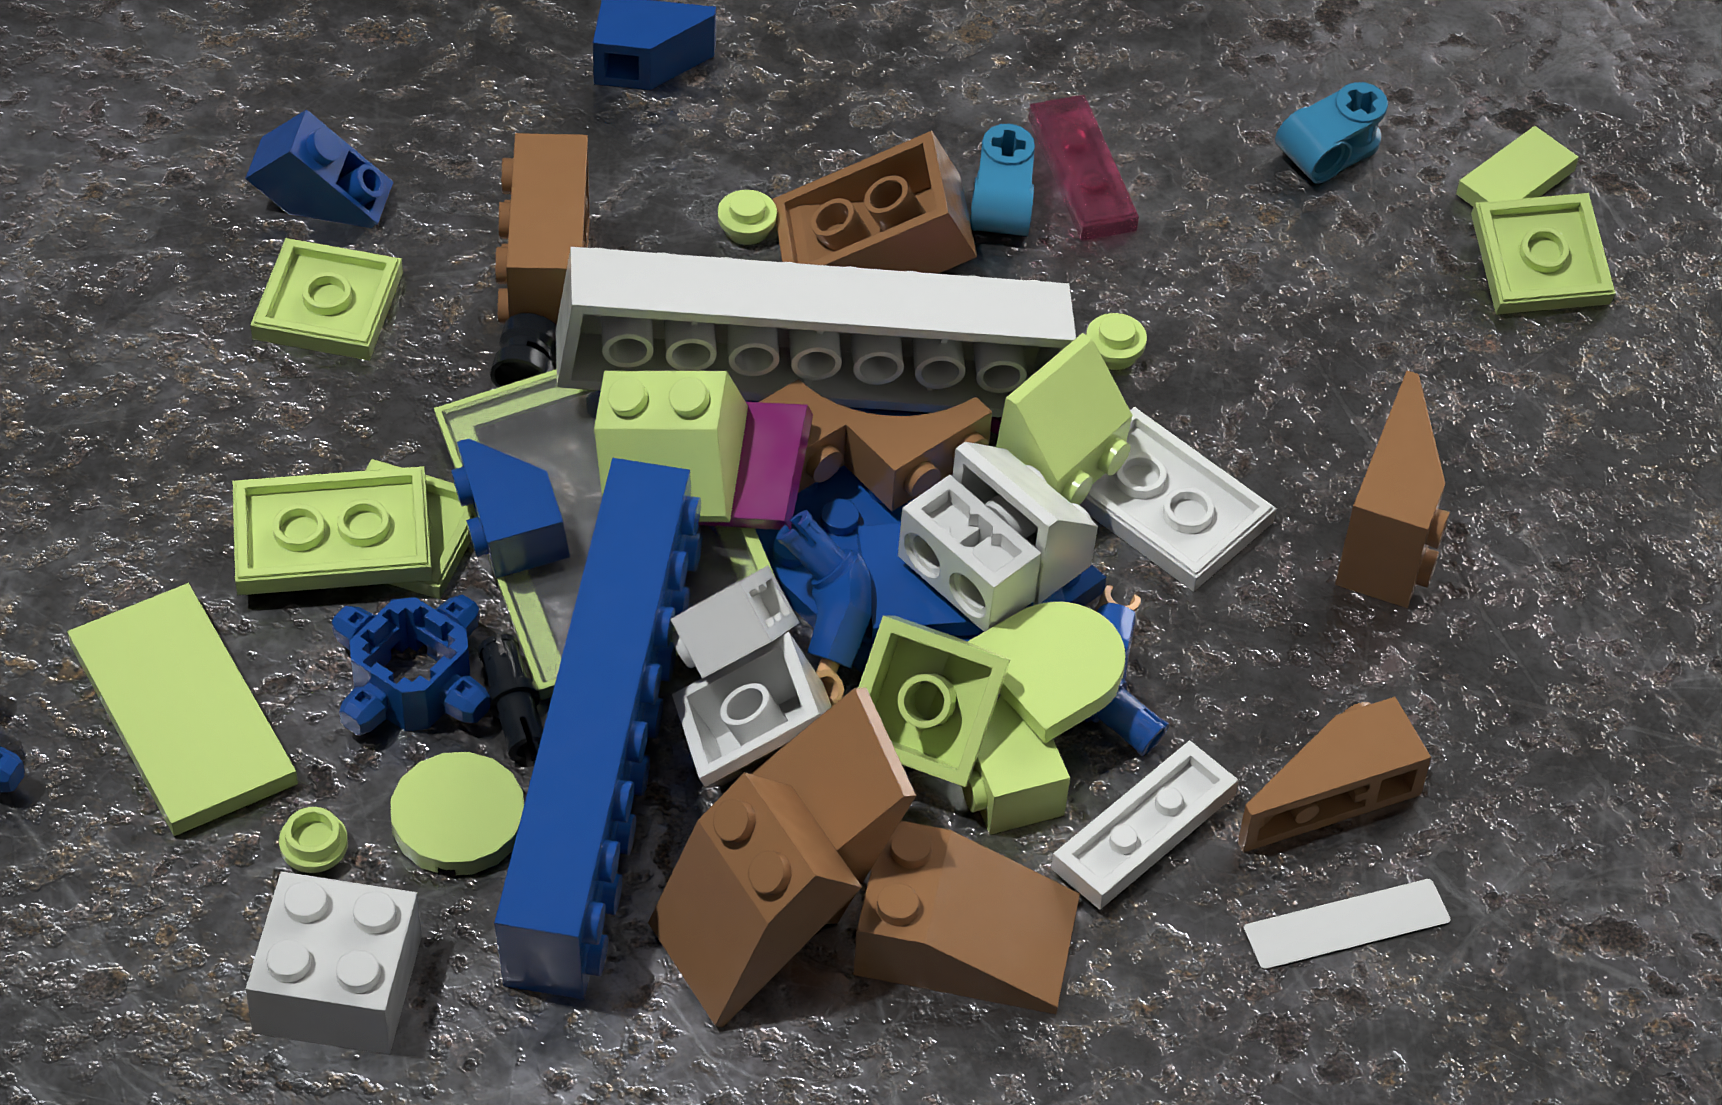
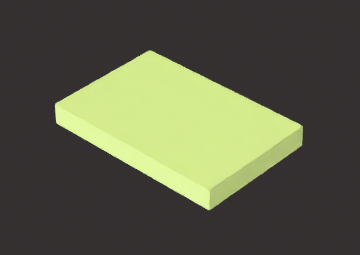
(331, 530)

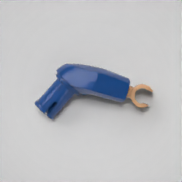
(841, 596)
(1125, 713)

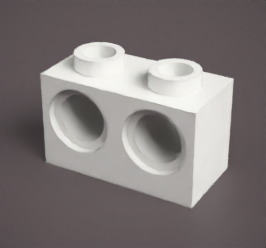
(968, 553)
(733, 623)

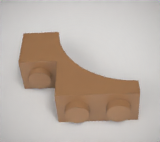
(888, 454)

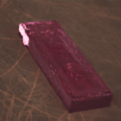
(1083, 167)

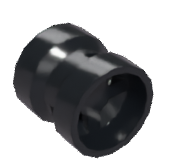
(526, 345)

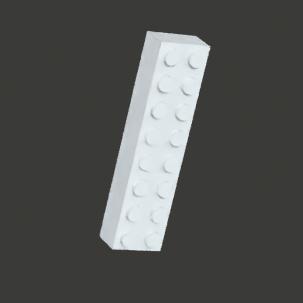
(838, 329)

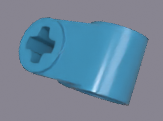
(1334, 131)
(1004, 182)

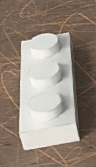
(1144, 824)

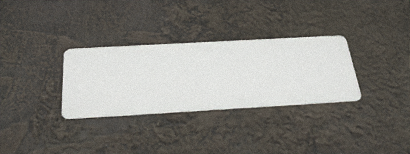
(1346, 923)

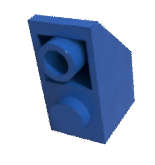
(650, 41)
(318, 174)
(513, 507)

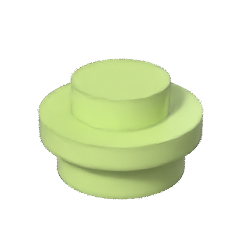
(747, 216)
(1118, 339)
(313, 840)

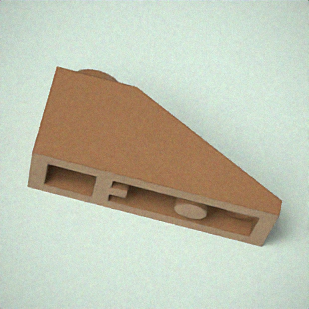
(1348, 769)

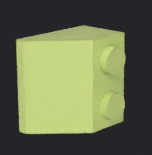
(1069, 421)
(675, 422)
(933, 696)

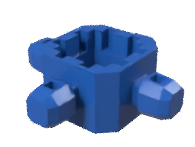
(409, 703)

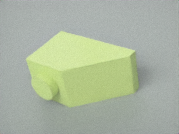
(1016, 775)

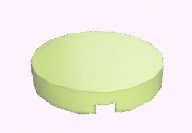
(457, 812)

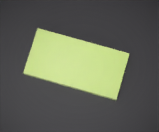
(182, 709)

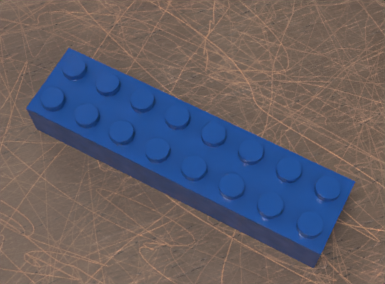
(598, 732)

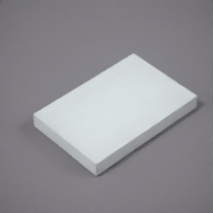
(1177, 505)

